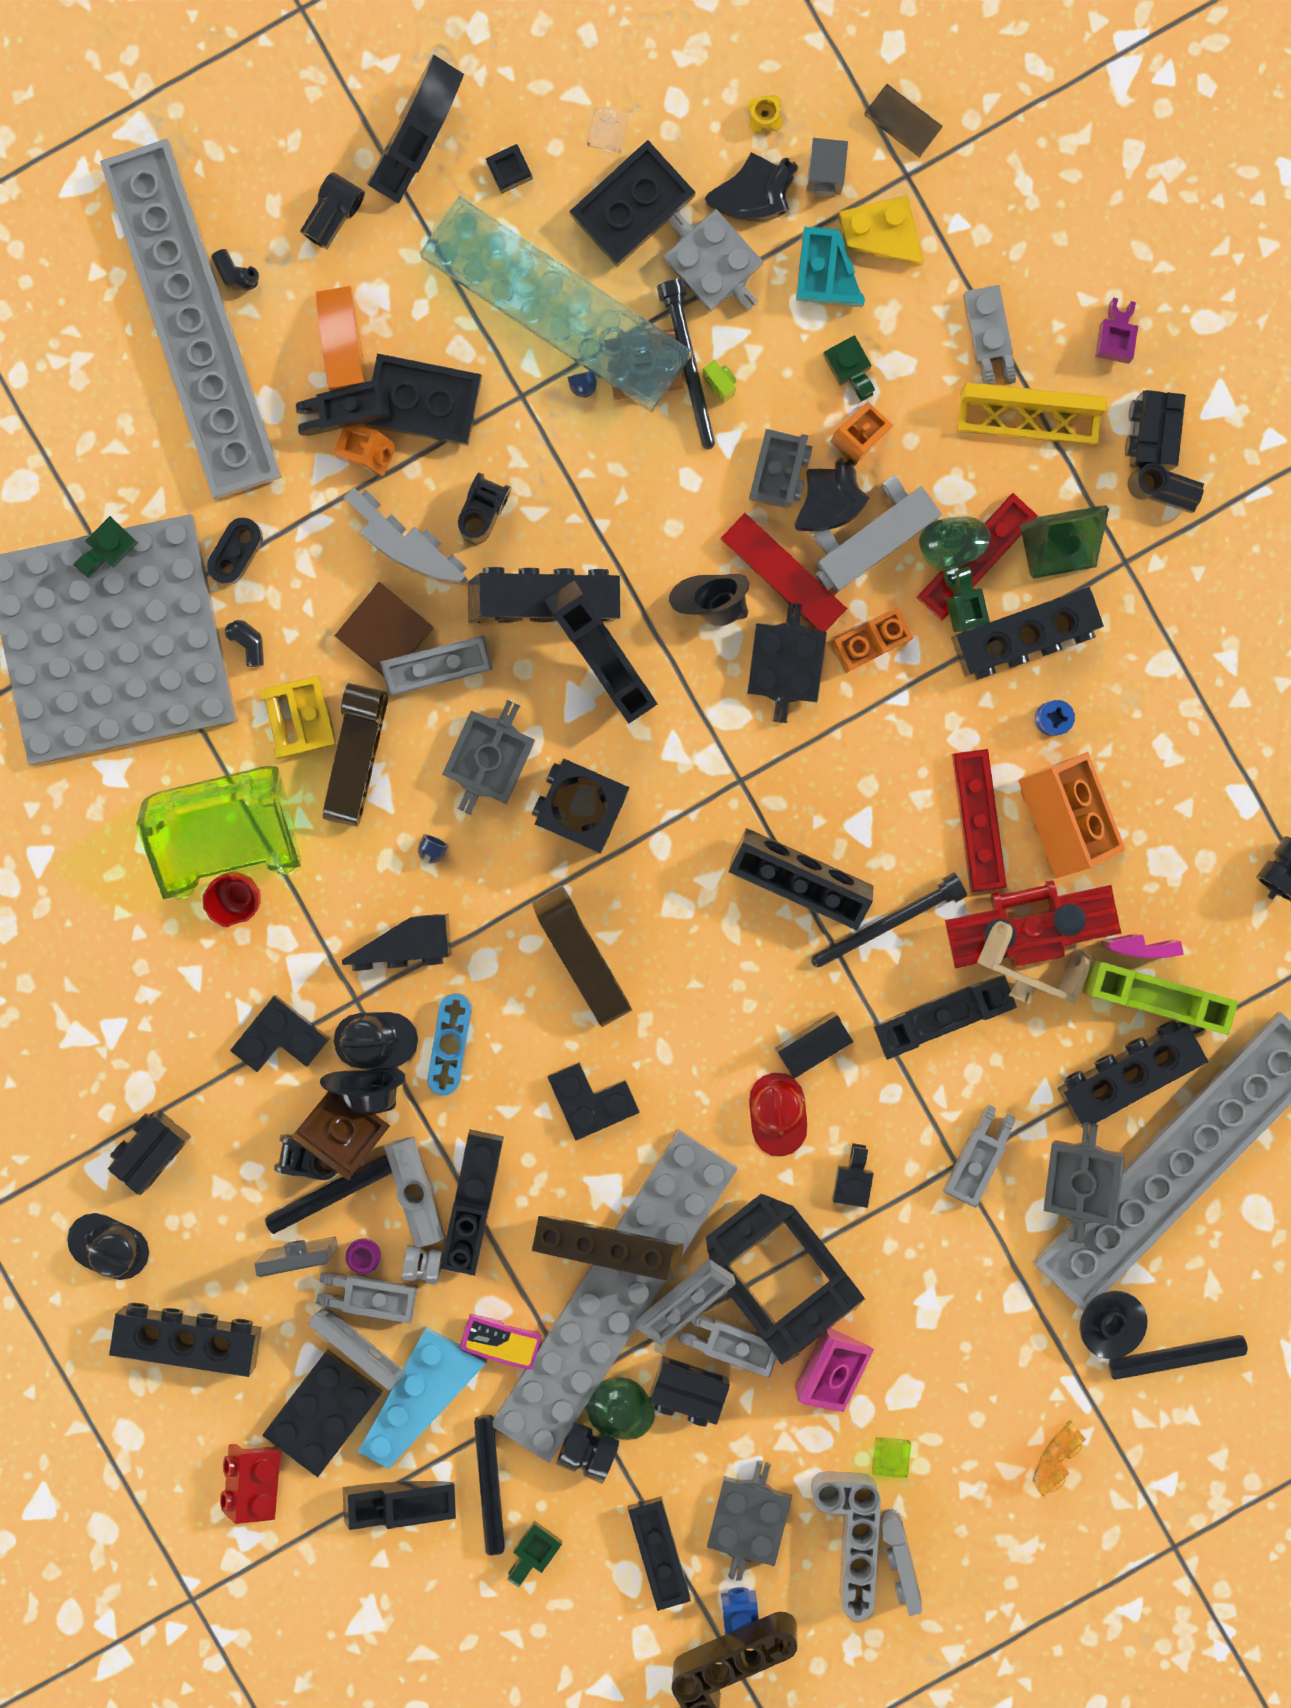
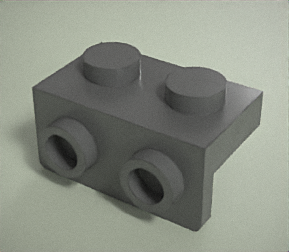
(779, 469)

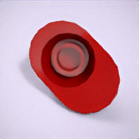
(778, 1114)

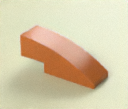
(340, 338)

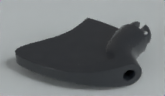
(755, 191)
(831, 498)

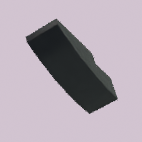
(398, 1503)

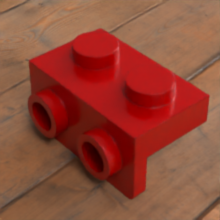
(250, 1484)

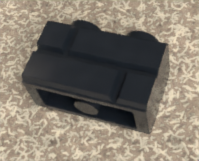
(1155, 429)
(148, 1151)
(689, 1392)

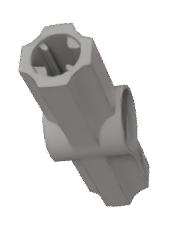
(420, 1213)

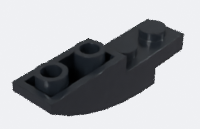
(416, 129)
(472, 1202)

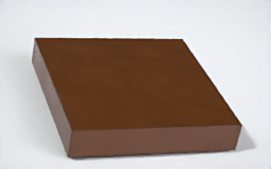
(383, 628)
(339, 1134)

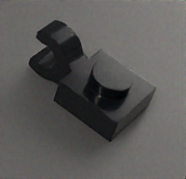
(853, 1182)

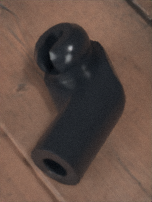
(232, 275)

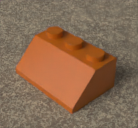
(1071, 815)

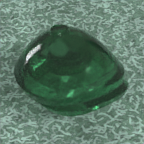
(953, 542)
(620, 1409)

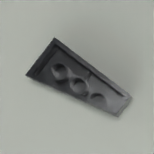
(524, 594)

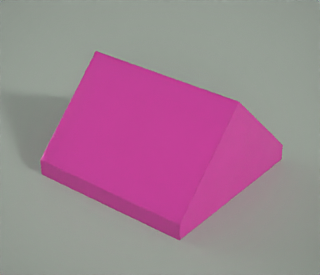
(832, 1371)

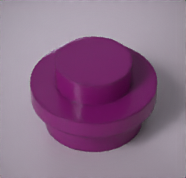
(363, 1256)

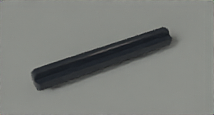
(328, 1195)
(1178, 1357)
(489, 1485)

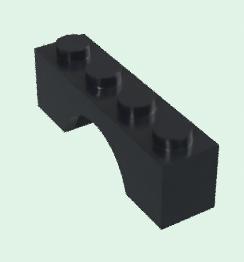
(601, 652)

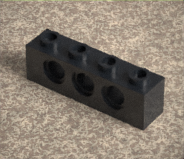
(1078, 609)
(801, 879)
(1183, 1057)
(132, 1342)

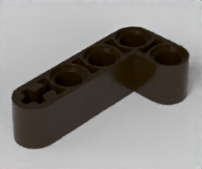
(355, 753)
(581, 956)
(773, 1642)

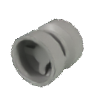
(430, 1265)

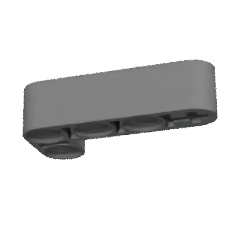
(853, 1545)

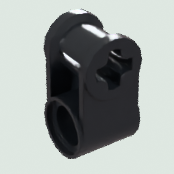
(483, 502)
(299, 1161)

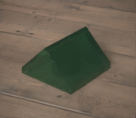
(1064, 541)

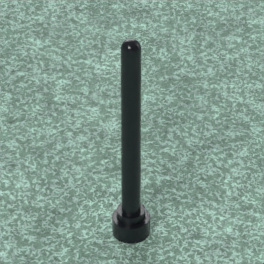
(672, 294)
(949, 890)

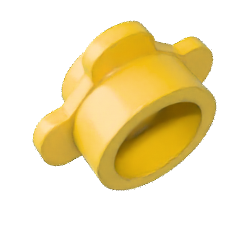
(769, 104)

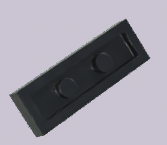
(659, 1553)

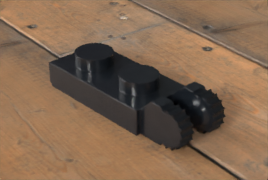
(345, 407)

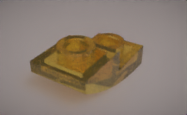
(1050, 1470)

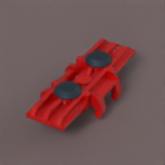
(1039, 937)

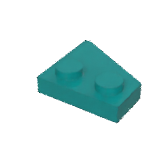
(826, 271)

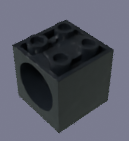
(567, 774)

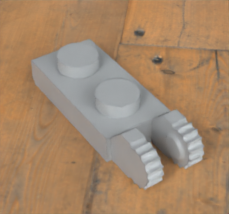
(989, 332)
(978, 1159)
(370, 1297)
(732, 1345)
(900, 1558)

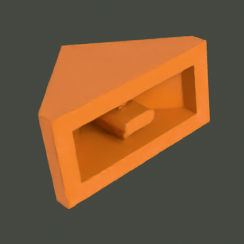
(861, 433)

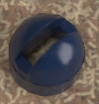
(583, 384)
(432, 847)

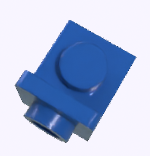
(739, 1608)

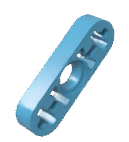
(436, 1068)

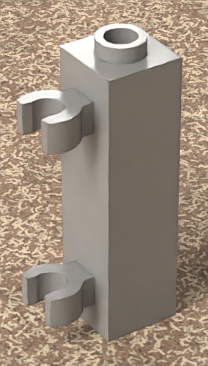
(878, 539)

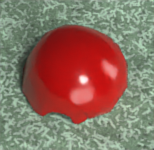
(231, 899)

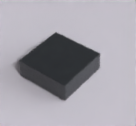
(509, 168)

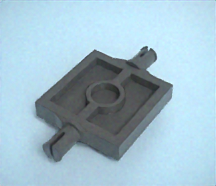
(488, 757)
(1084, 1182)
(749, 1520)

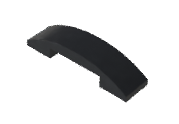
(944, 1015)

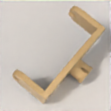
(1024, 985)

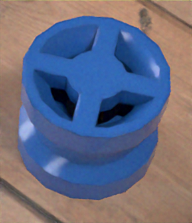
(1047, 717)

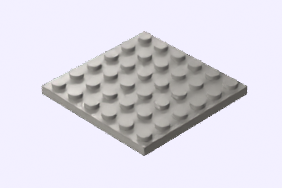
(112, 652)

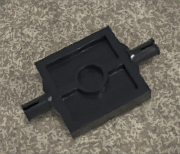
(787, 662)

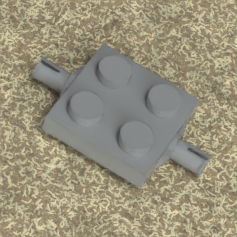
(713, 260)

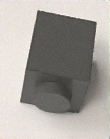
(826, 167)

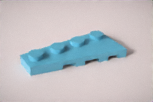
(432, 1380)

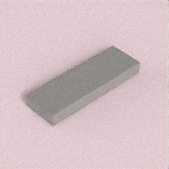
(436, 665)
(685, 1302)
(357, 1348)

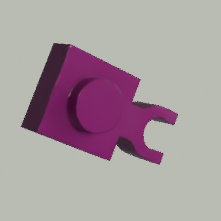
(1116, 336)

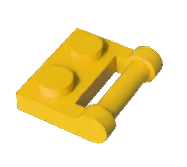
(308, 713)

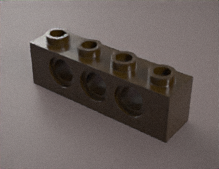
(608, 1247)

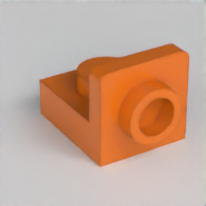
(365, 448)

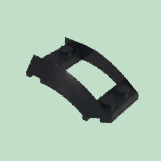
(815, 1313)

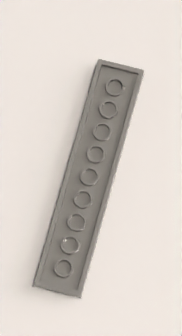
(191, 319)
(1179, 1165)
(609, 1301)

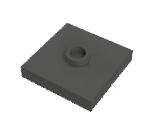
(296, 1256)

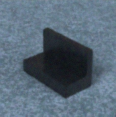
(814, 1044)

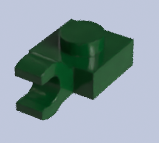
(849, 363)
(109, 544)
(967, 605)
(535, 1551)

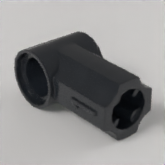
(336, 202)
(1168, 488)

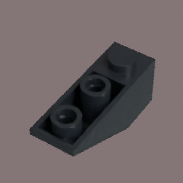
(413, 939)

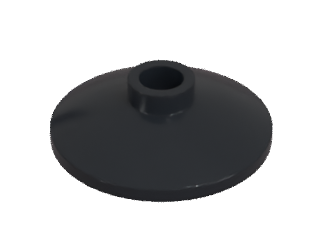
(1122, 1333)

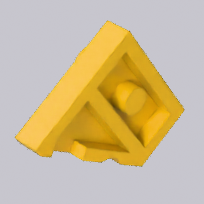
(883, 230)

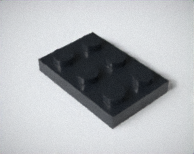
(632, 203)
(428, 399)
(322, 1413)

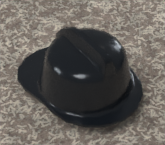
(713, 597)
(375, 1040)
(366, 1090)
(108, 1246)

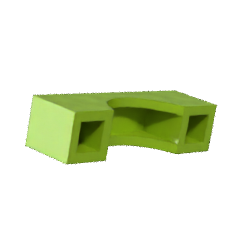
(1160, 997)

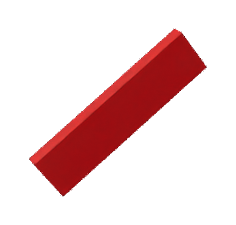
(1004, 532)
(783, 572)
(979, 820)

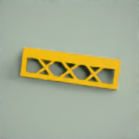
(1031, 400)

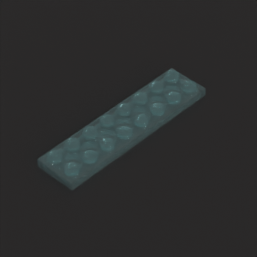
(556, 304)

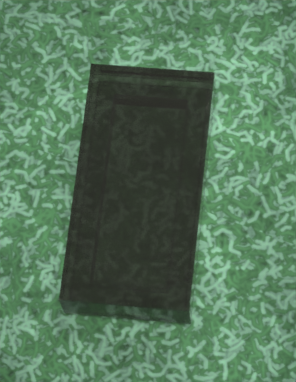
(903, 120)

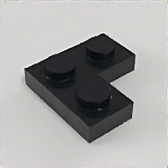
(275, 1027)
(586, 1110)

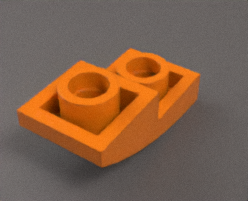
(871, 640)

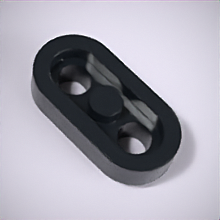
(232, 549)

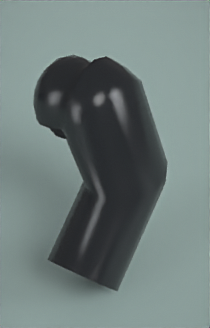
(249, 638)

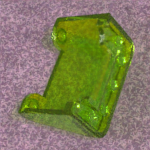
(217, 829)

